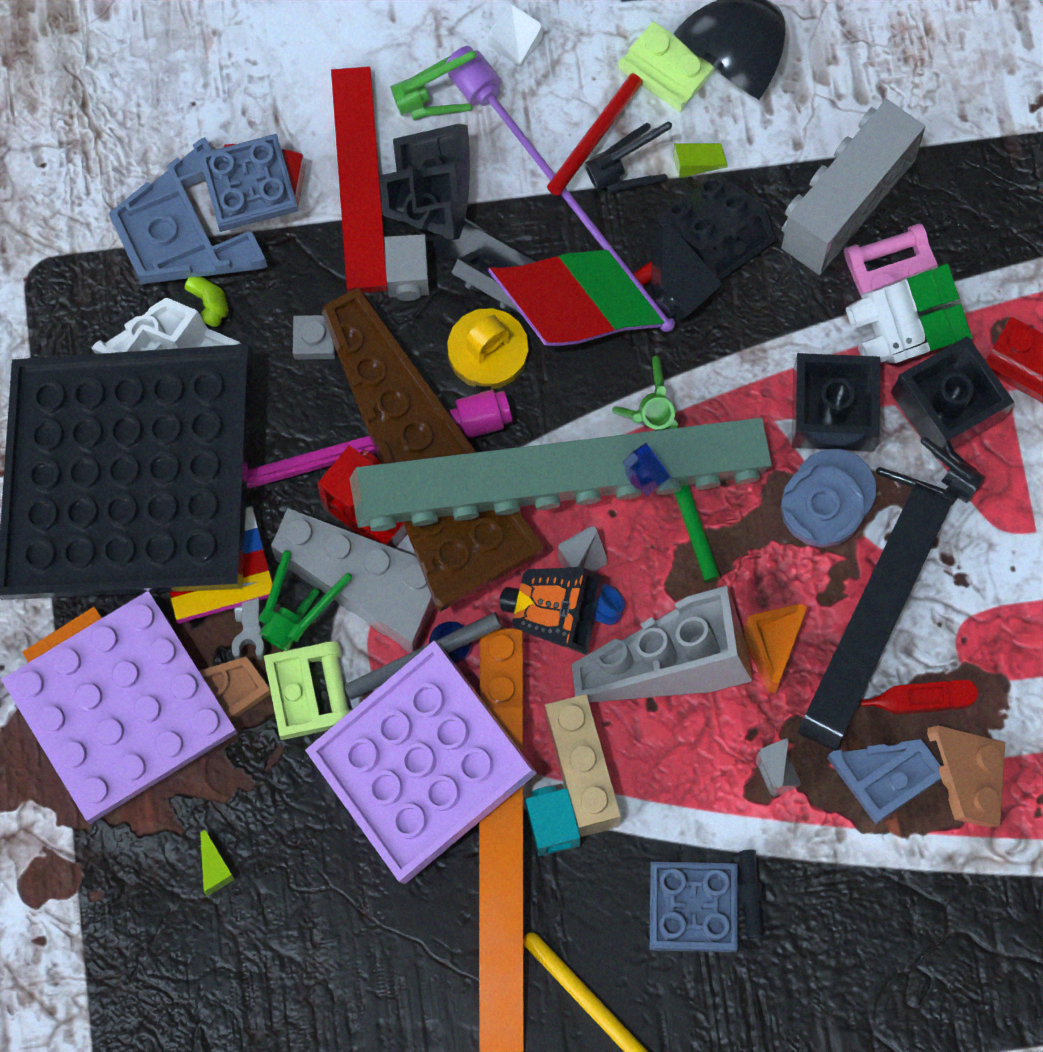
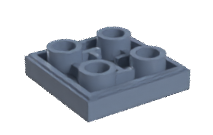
(248, 182)
(693, 907)

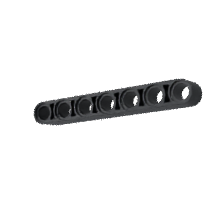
(875, 616)

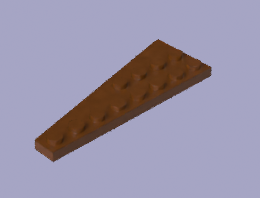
(411, 425)

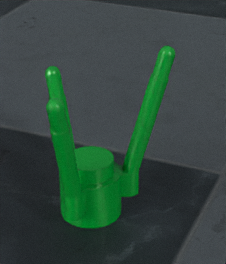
(285, 626)

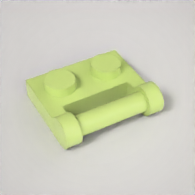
(294, 690)

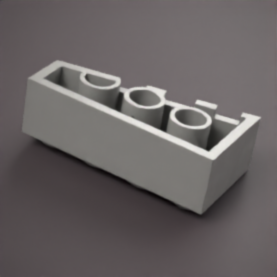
(384, 585)

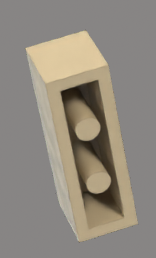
(582, 764)

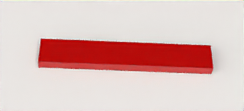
(359, 180)

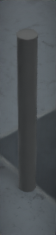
(449, 643)

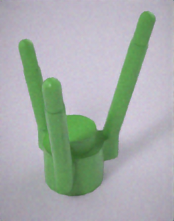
(411, 93)
(656, 407)

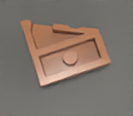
(971, 774)

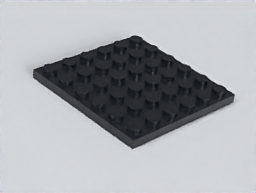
(126, 473)

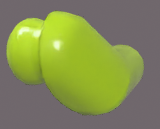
(213, 299)

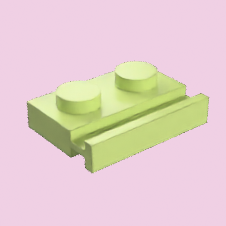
(666, 66)

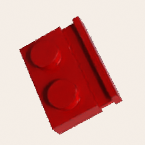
(1019, 358)

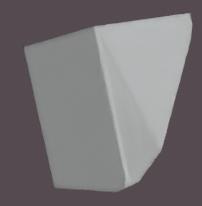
(583, 551)
(777, 768)

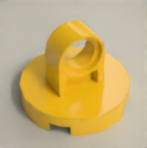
(487, 348)

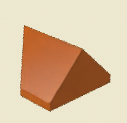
(771, 640)

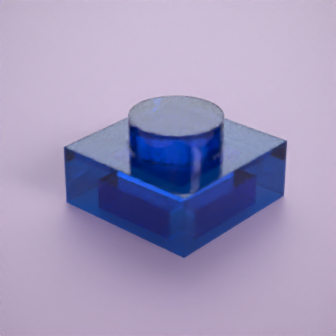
(645, 470)

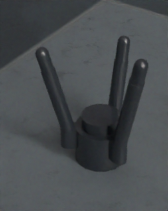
(607, 167)
(961, 478)

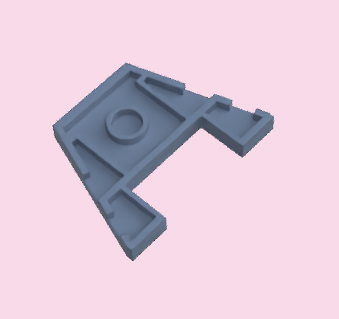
(166, 235)

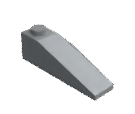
(679, 654)

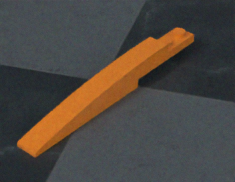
(502, 860)

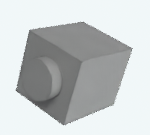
(406, 267)

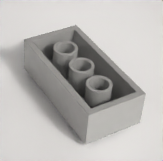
(851, 186)

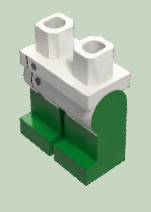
(895, 320)

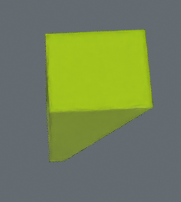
(698, 158)
(214, 868)

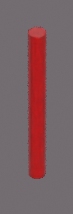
(594, 134)

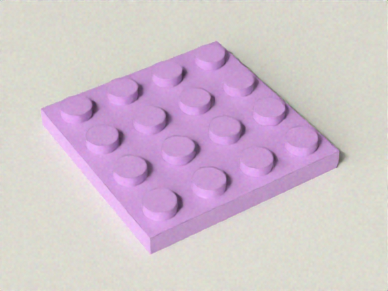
(118, 707)
(420, 762)

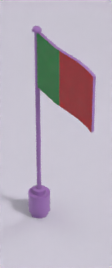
(574, 293)

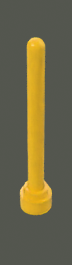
(582, 994)

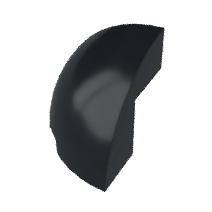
(738, 39)

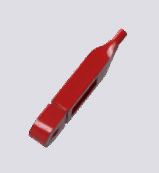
(925, 697)

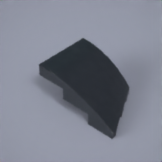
(430, 180)

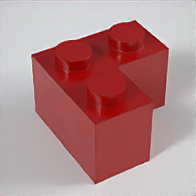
(338, 499)

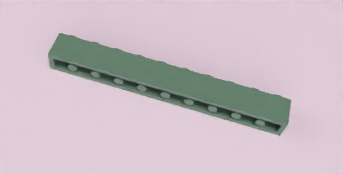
(553, 474)

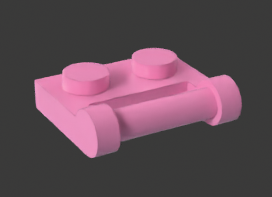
(857, 256)

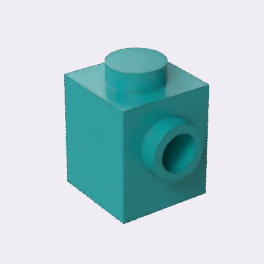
(552, 820)

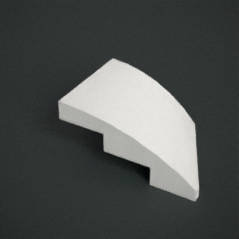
(164, 327)

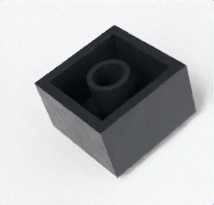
(952, 396)
(836, 402)

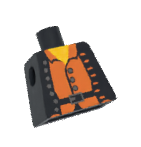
(555, 605)

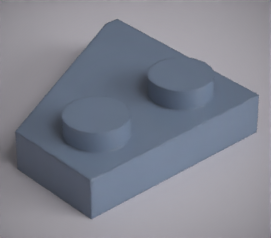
(887, 776)

